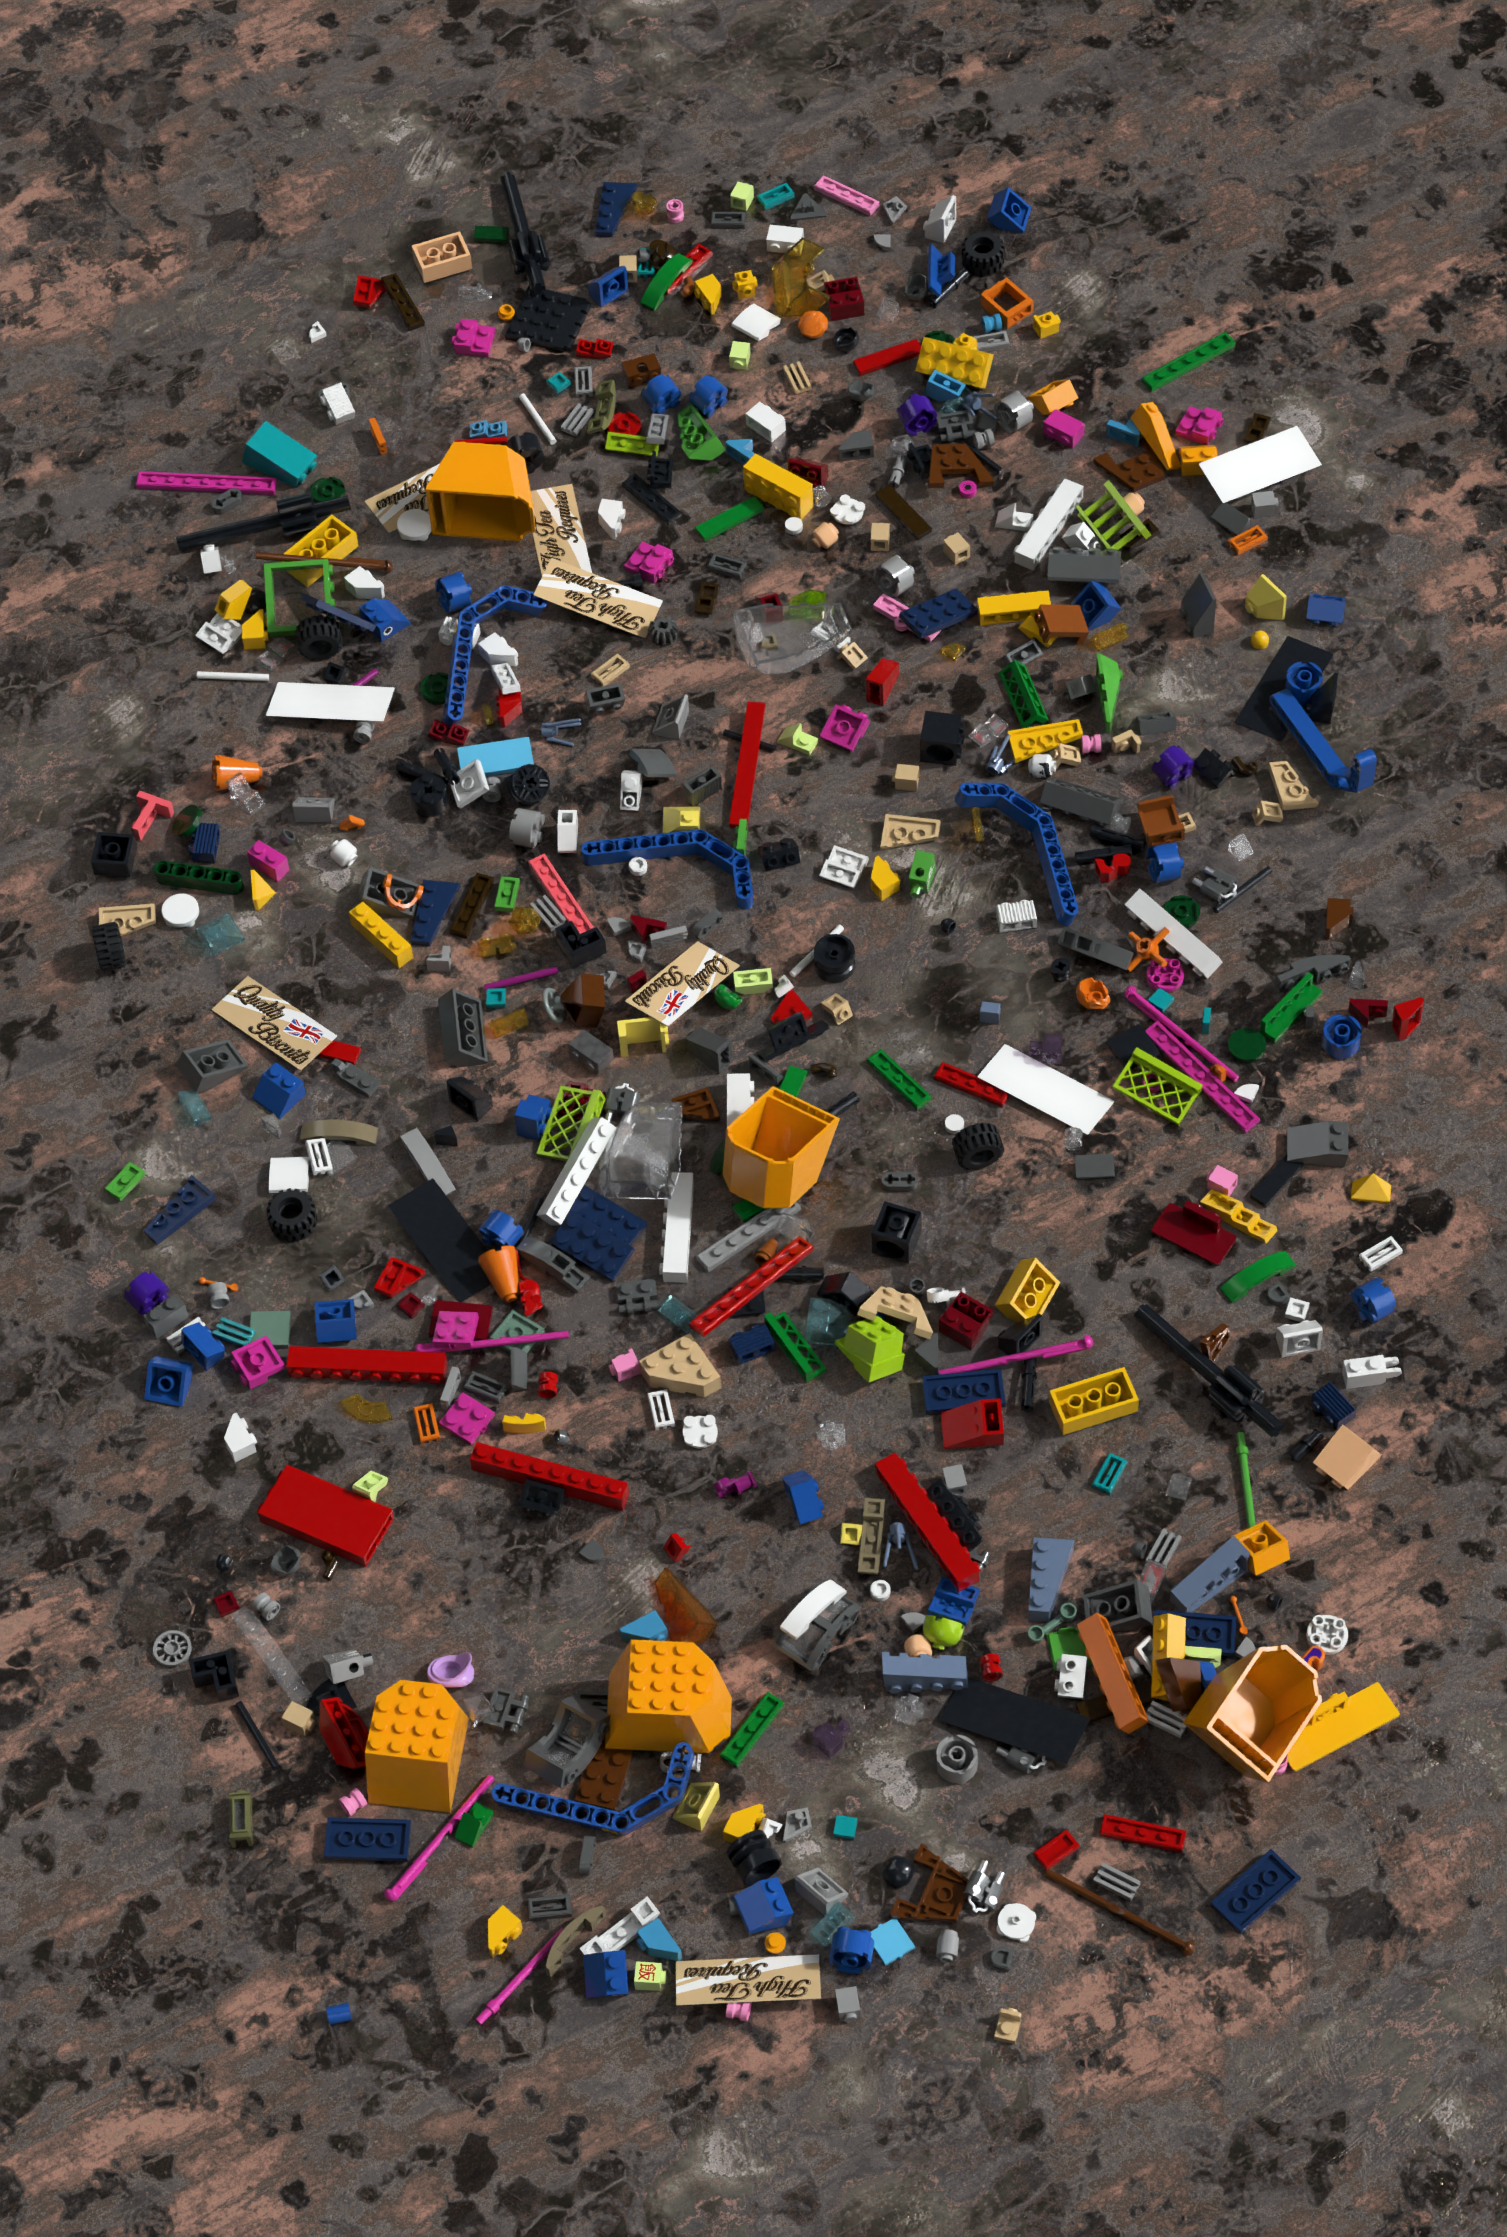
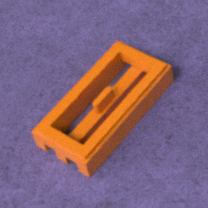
(377, 435)
(1249, 542)
(429, 1437)

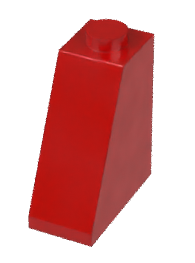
(881, 681)

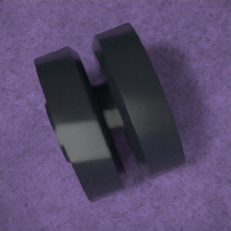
(834, 958)

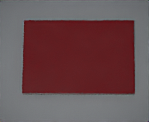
(484, 1312)

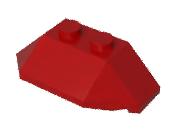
(343, 1733)

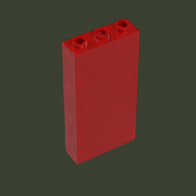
(325, 1515)

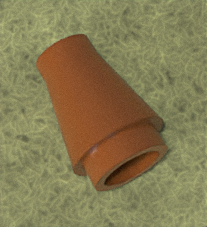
(766, 1252)

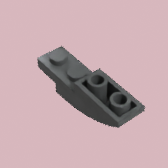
(1095, 948)
(1320, 966)
(553, 1261)

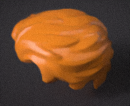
(813, 324)
(1092, 994)

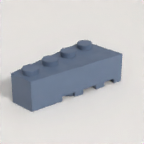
(1048, 1570)
(1211, 1576)
(923, 1672)

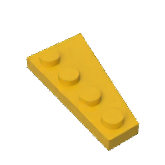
(1042, 738)

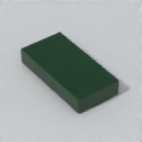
(491, 234)

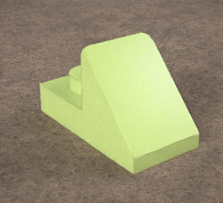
(798, 740)
(370, 1485)

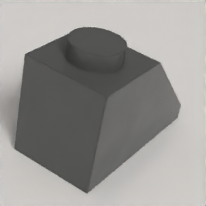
(857, 446)

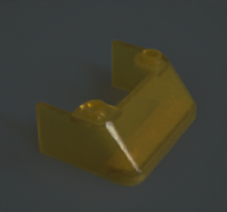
(790, 282)

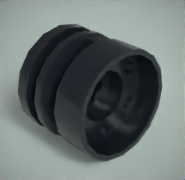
(519, 788)
(754, 1857)

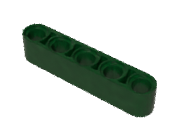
(198, 877)

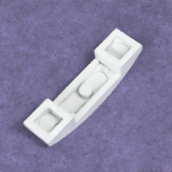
(810, 1607)
(624, 1930)

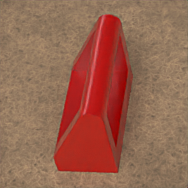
(1402, 1022)

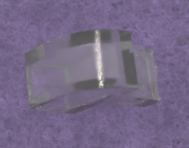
(243, 796)

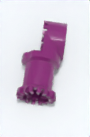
(726, 1486)

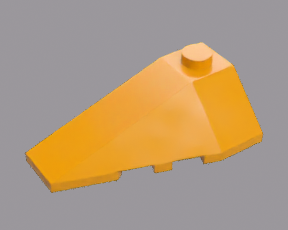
(1154, 430)

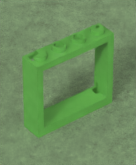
(269, 568)

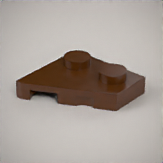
(698, 1105)
(1215, 1342)

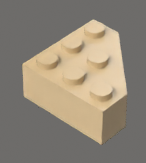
(681, 1368)

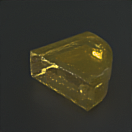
(953, 651)
(487, 713)

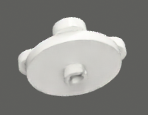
(847, 510)
(700, 1431)
(1016, 1922)

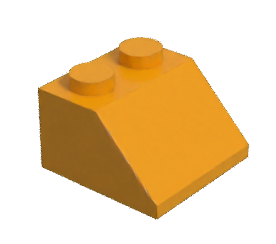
(1053, 396)
(1193, 455)
(1265, 1546)

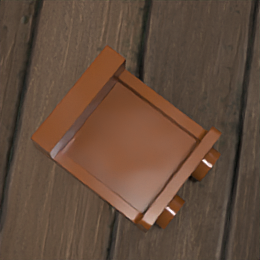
(1061, 622)
(1160, 821)

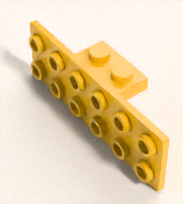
(1340, 1723)

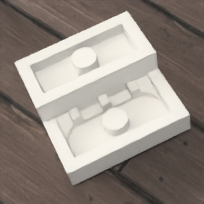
(755, 322)
(220, 633)
(844, 866)
(289, 1173)

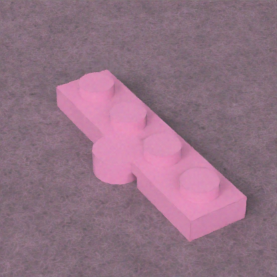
(891, 608)

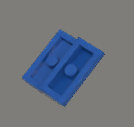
(952, 1604)

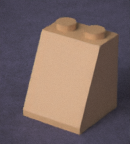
(1345, 1458)

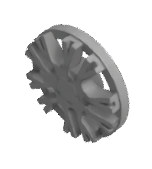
(172, 1648)

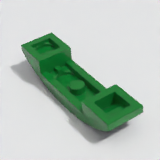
(663, 279)
(1257, 1273)

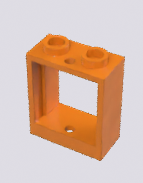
(1015, 314)

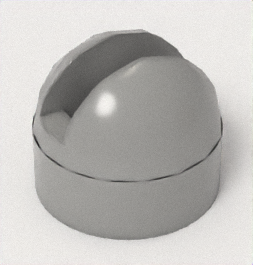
(523, 344)

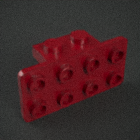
(1195, 1231)

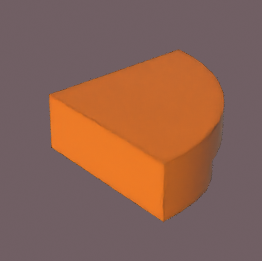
(351, 822)
(1219, 1071)

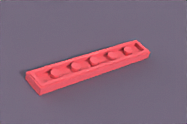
(559, 893)

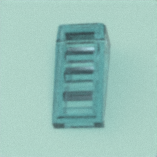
(827, 1919)

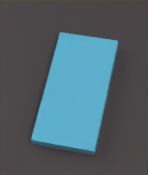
(498, 756)

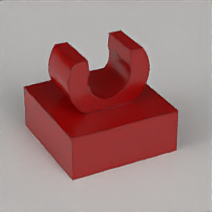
(676, 1547)

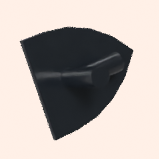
(329, 1690)

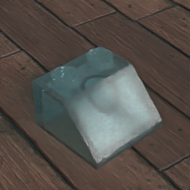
(826, 1321)

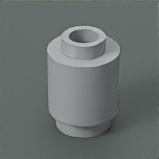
(947, 1946)

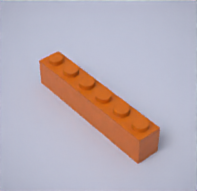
(1112, 1673)

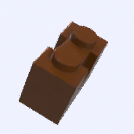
(637, 375)

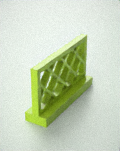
(1163, 1072)
(592, 1110)

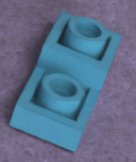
(484, 430)

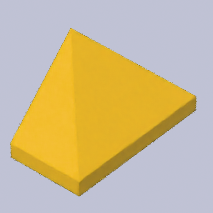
(260, 891)
(1371, 1189)

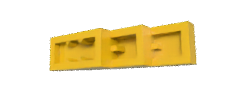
(1238, 1216)

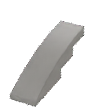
(426, 1160)

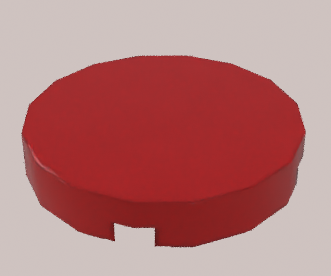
(625, 424)

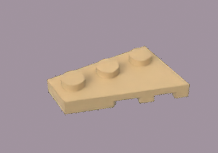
(1288, 787)
(908, 830)
(129, 917)

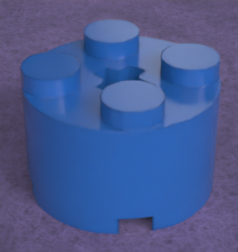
(661, 394)
(708, 395)
(453, 592)
(1303, 681)
(1164, 862)
(1341, 1036)
(500, 1230)
(1374, 1300)
(851, 1950)

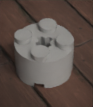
(1014, 412)
(894, 576)
(526, 828)
(957, 1759)

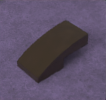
(1257, 428)
(1139, 540)
(707, 598)

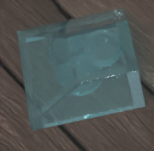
(219, 934)

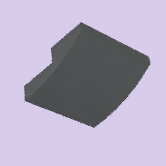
(653, 763)

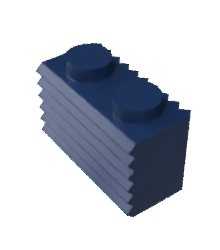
(205, 843)
(751, 1344)
(1333, 1406)

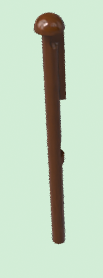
(353, 562)
(1188, 1947)

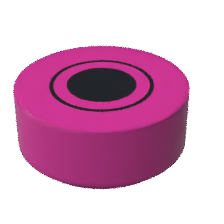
(967, 489)
(1150, 1079)

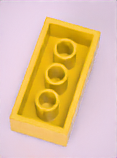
(955, 361)
(778, 486)
(327, 540)
(1093, 1400)

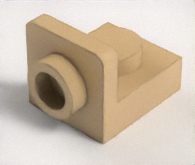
(817, 281)
(852, 655)
(1126, 740)
(1066, 754)
(1267, 811)
(838, 1008)
(1008, 2025)

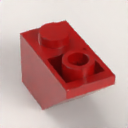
(510, 707)

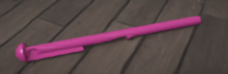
(1131, 994)
(428, 1347)
(1046, 1352)
(419, 1864)

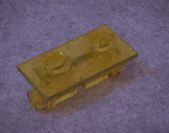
(1109, 636)
(503, 942)
(509, 1023)

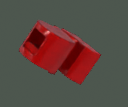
(1121, 865)

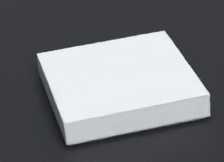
(471, 784)

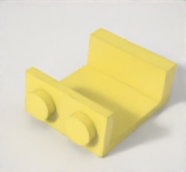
(641, 1031)

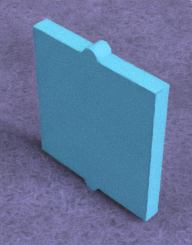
(891, 1941)

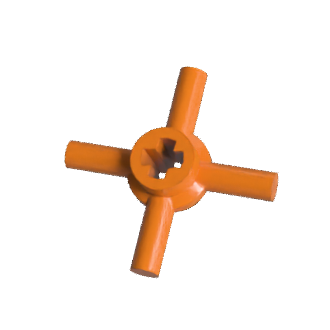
(1147, 949)

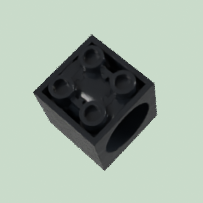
(941, 738)
(896, 1232)

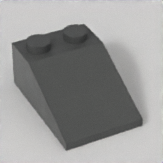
(1199, 608)
(373, 893)
(210, 1064)
(1318, 1143)
(1124, 1605)

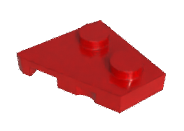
(367, 291)
(789, 1006)
(397, 1277)

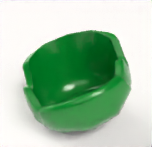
(726, 998)

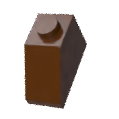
(1337, 916)

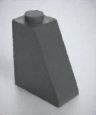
(709, 1048)

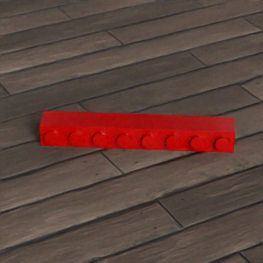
(367, 1364)
(577, 1482)
(927, 1522)

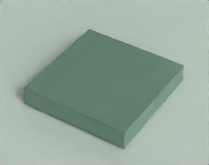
(274, 1325)
(517, 1325)

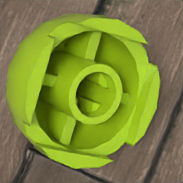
(942, 1632)

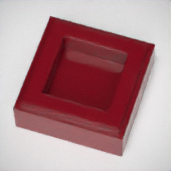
(636, 981)
(411, 1305)
(226, 1604)

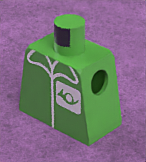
(921, 873)

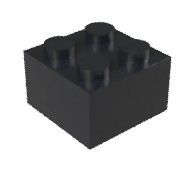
(114, 854)

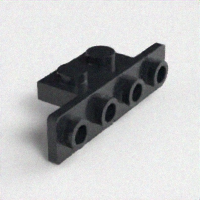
(790, 1033)
(957, 1514)

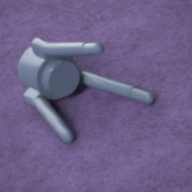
(973, 402)
(551, 729)
(995, 763)
(899, 1535)

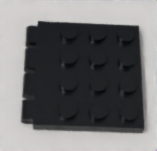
(548, 319)

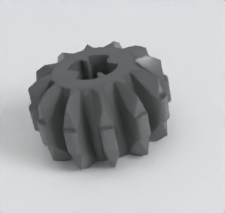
(663, 630)

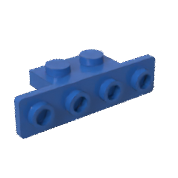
(939, 269)

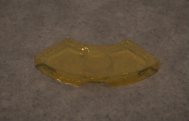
(977, 824)
(366, 1411)

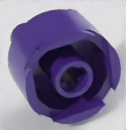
(917, 414)
(1173, 766)
(146, 1292)

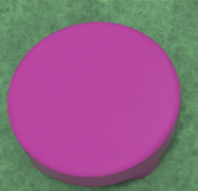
(1167, 978)

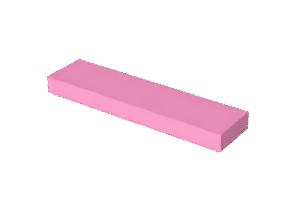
(846, 195)

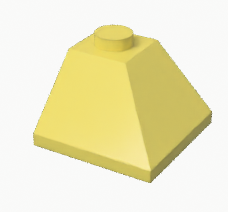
(1266, 600)
(680, 819)

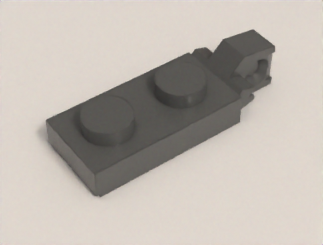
(355, 1077)

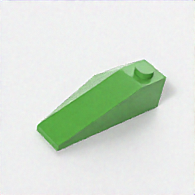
(697, 437)
(1108, 683)

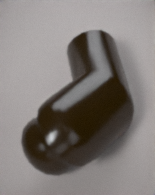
(1242, 768)
(824, 1067)
(331, 1563)

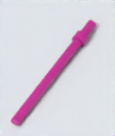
(494, 2005)

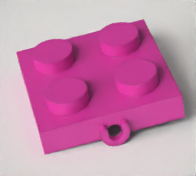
(455, 1329)
(467, 1418)

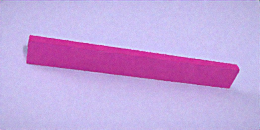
(205, 483)
(1193, 1068)

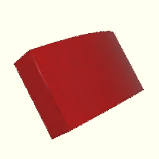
(597, 349)

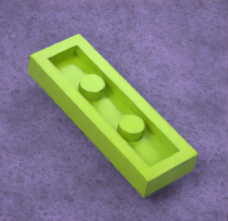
(630, 444)

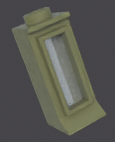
(240, 1817)

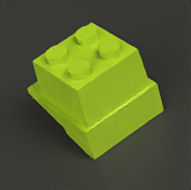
(873, 1348)

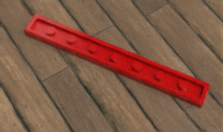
(747, 763)
(751, 1286)

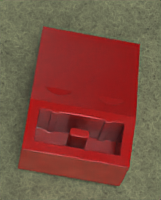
(973, 1425)

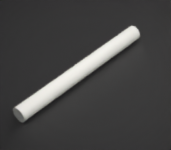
(537, 419)
(232, 676)
(804, 962)

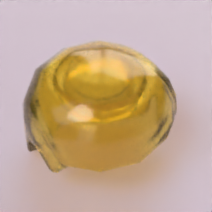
(643, 203)

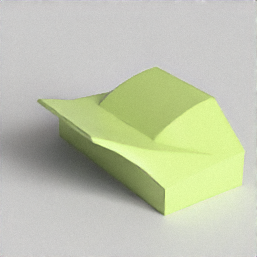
(753, 981)
(1204, 1654)

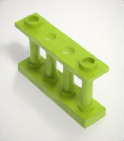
(1120, 505)

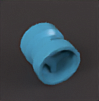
(991, 323)

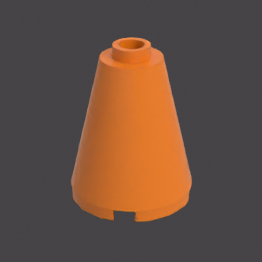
(226, 767)
(502, 1271)

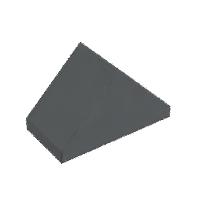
(927, 1354)

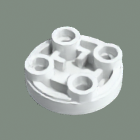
(414, 525)
(180, 910)
(1328, 1633)

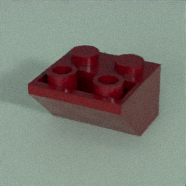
(845, 299)
(811, 471)
(965, 1320)

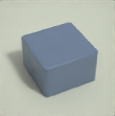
(990, 1012)

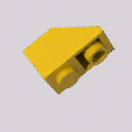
(709, 292)
(233, 601)
(254, 631)
(883, 880)
(743, 1822)
(502, 1928)

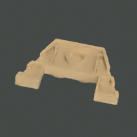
(897, 1305)

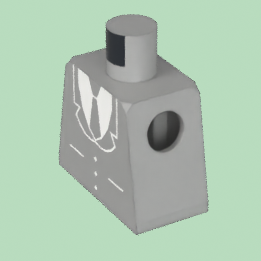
(346, 1665)

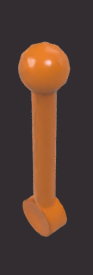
(233, 1287)
(1243, 1630)

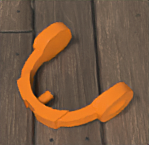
(386, 885)

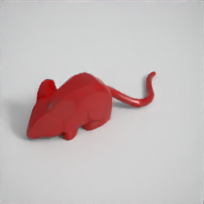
(529, 1293)

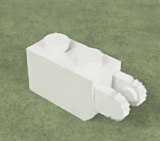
(1369, 1371)

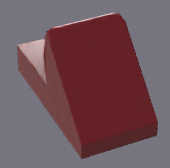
(645, 926)
(1363, 1008)

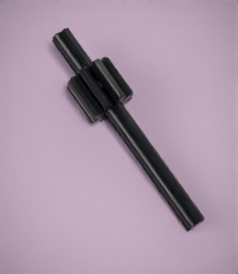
(527, 251)
(294, 514)
(1229, 1389)

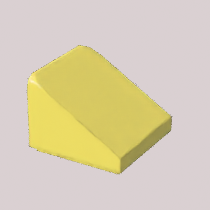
(851, 1533)

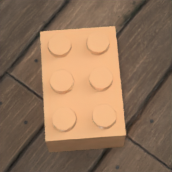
(442, 257)

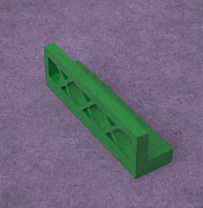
(1025, 690)
(1290, 1009)
(791, 1348)

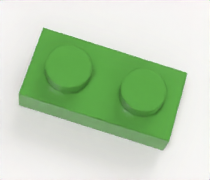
(741, 833)
(507, 894)
(125, 1181)

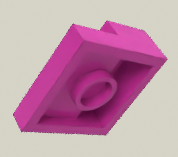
(473, 338)
(1200, 425)
(649, 561)
(845, 727)
(256, 1362)

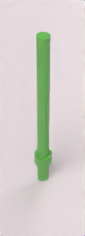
(1242, 1454)

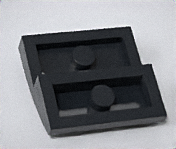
(1126, 1042)

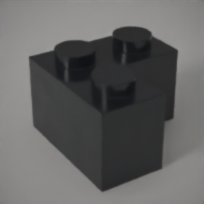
(580, 947)
(845, 1290)
(216, 1670)

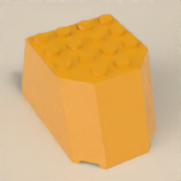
(481, 493)
(777, 1149)
(666, 1697)
(1257, 1709)
(415, 1747)

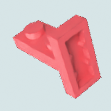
(151, 807)

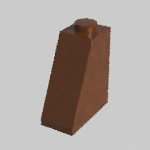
(1181, 1682)

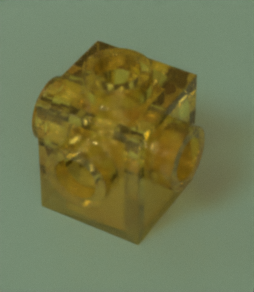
(524, 920)

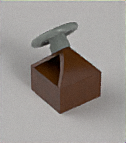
(581, 999)

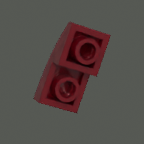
(448, 734)

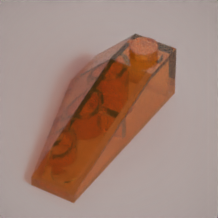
(684, 1612)

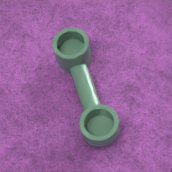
(1066, 1614)

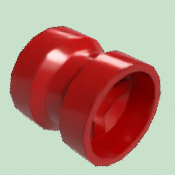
(547, 1386)
(990, 1665)

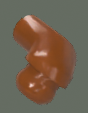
(689, 287)

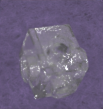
(831, 1434)
(902, 1713)

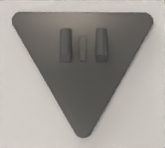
(807, 209)

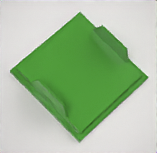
(1066, 1642)

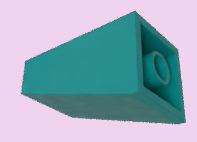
(279, 455)

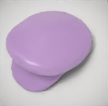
(451, 1670)

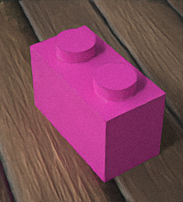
(1063, 428)
(268, 860)

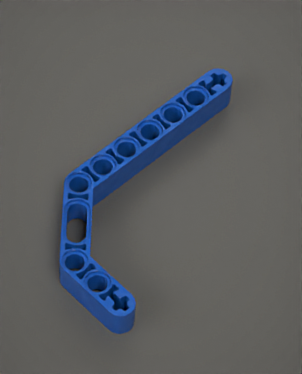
(511, 602)
(1338, 776)
(1044, 835)
(597, 854)
(594, 1812)

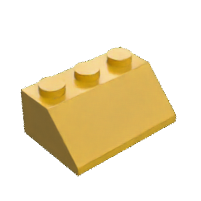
(1027, 1290)

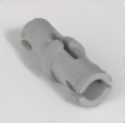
(897, 471)

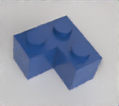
(532, 1117)
(802, 1492)

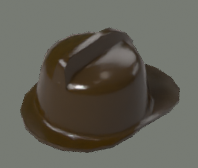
(660, 253)

